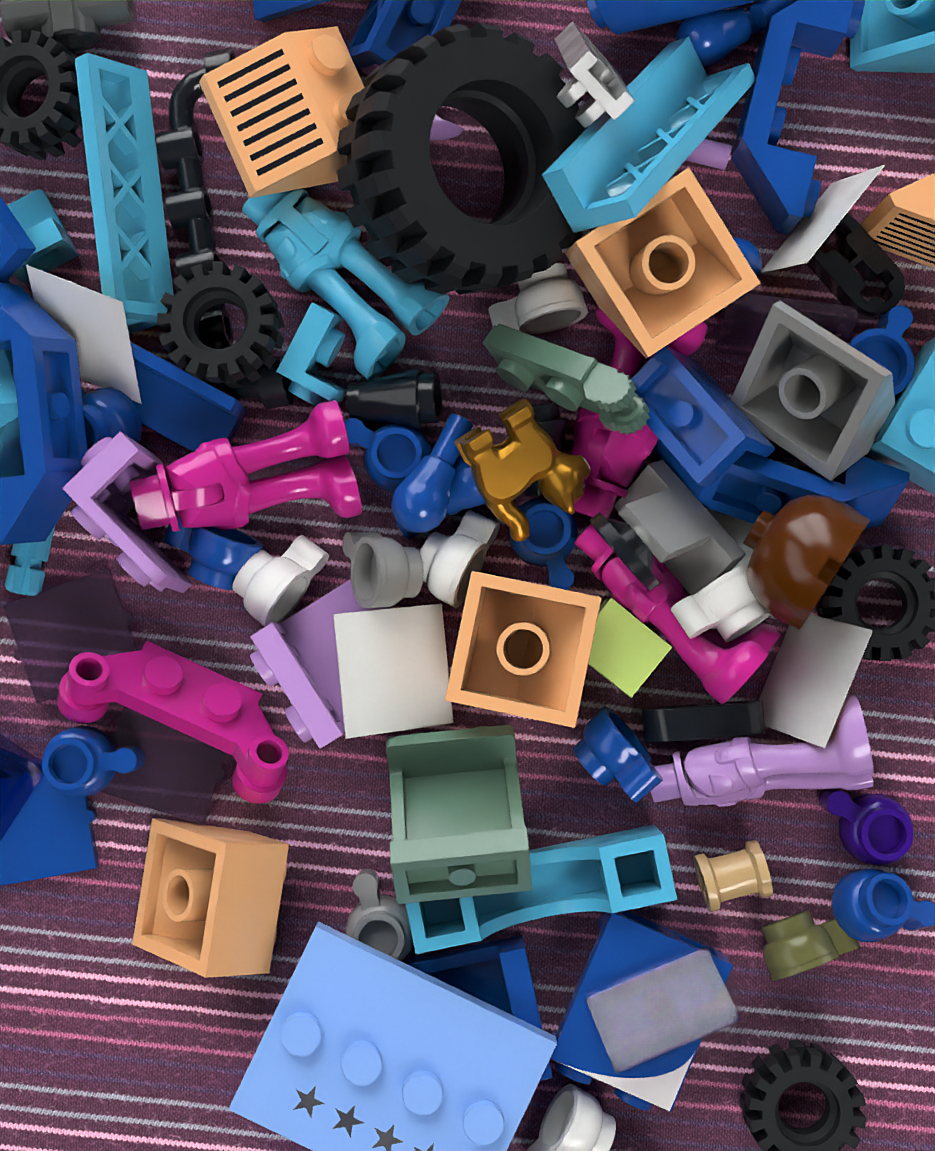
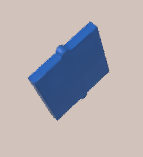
(48, 837)

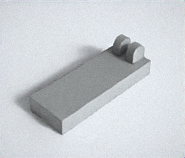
(592, 74)

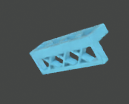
(626, 161)
(124, 187)

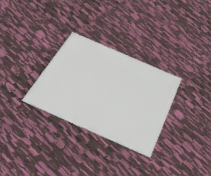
(826, 216)
(96, 325)
(392, 669)
(812, 678)

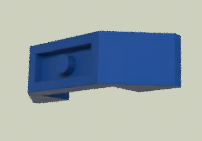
(777, 175)
(48, 414)
(768, 485)

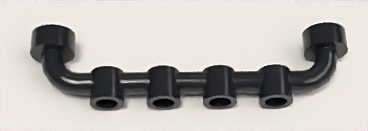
(193, 211)

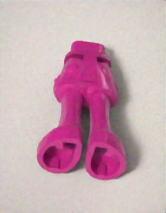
(612, 455)
(214, 483)
(718, 664)

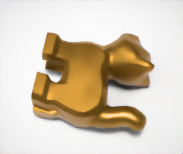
(514, 464)

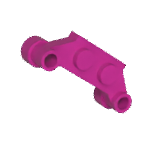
(187, 700)

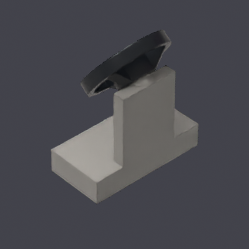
(673, 526)

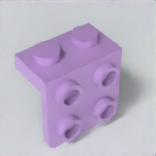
(105, 501)
(305, 664)

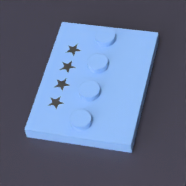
(388, 1058)

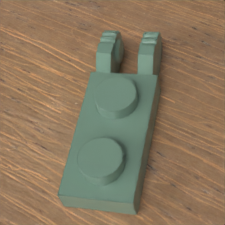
(567, 378)

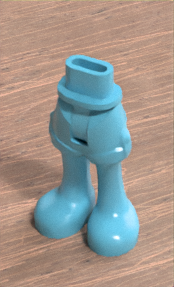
(316, 242)

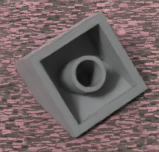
(813, 392)

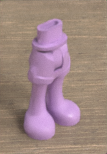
(745, 770)

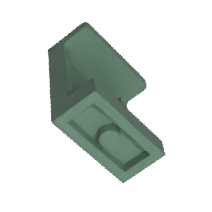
(456, 815)

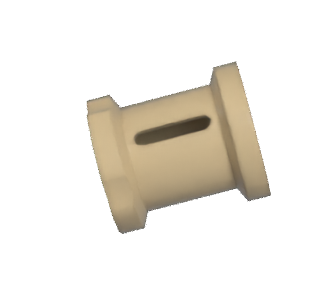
(733, 875)

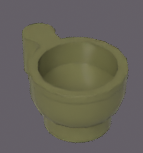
(800, 945)

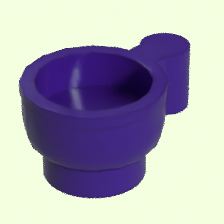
(870, 825)

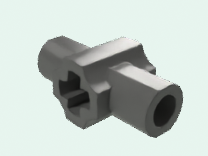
(69, 22)

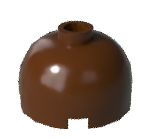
(800, 554)

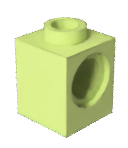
(624, 648)

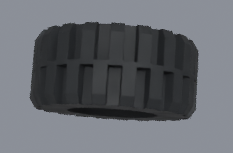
(393, 173)

